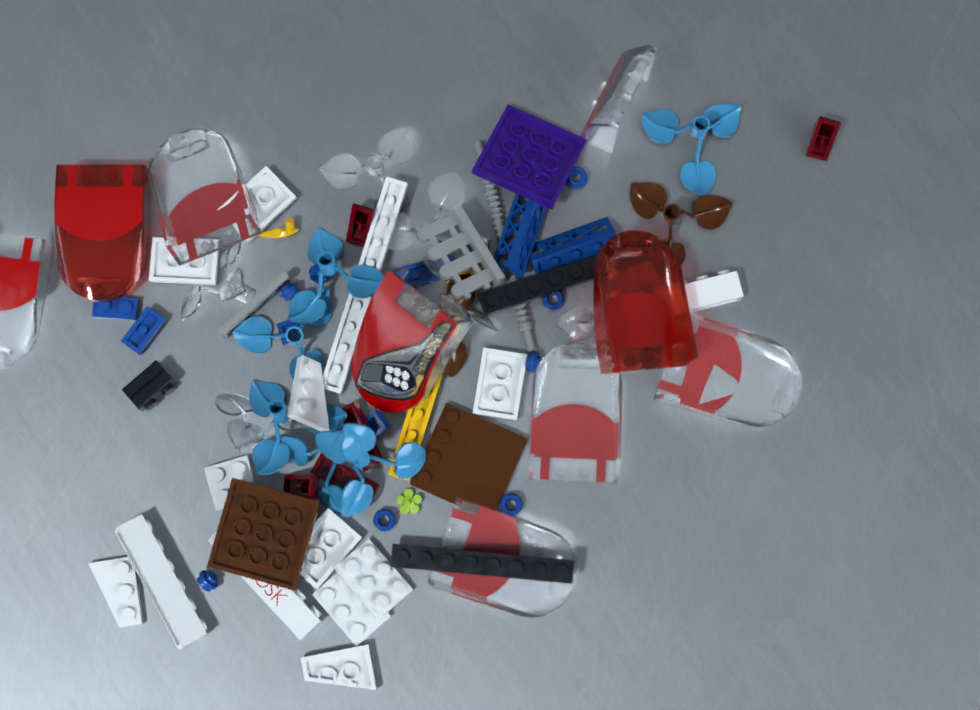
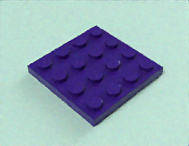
(529, 156)

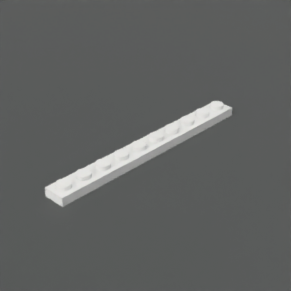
(355, 308)

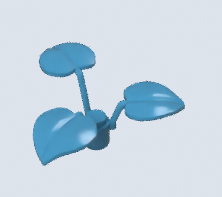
(721, 119)
(325, 251)
(256, 332)
(269, 400)
(355, 443)
(330, 444)

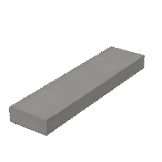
(254, 304)

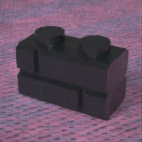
(149, 386)

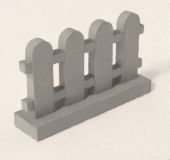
(477, 256)

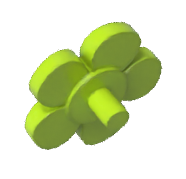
(410, 502)

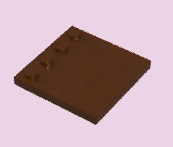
(469, 458)
(263, 534)

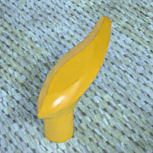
(284, 232)

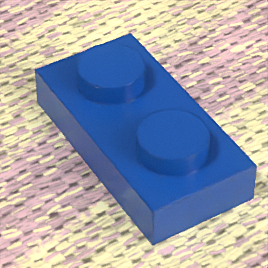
(419, 274)
(119, 309)
(143, 330)

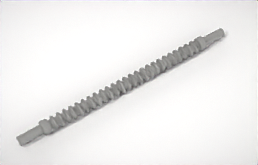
(524, 325)

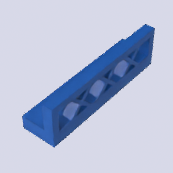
(526, 234)
(573, 248)

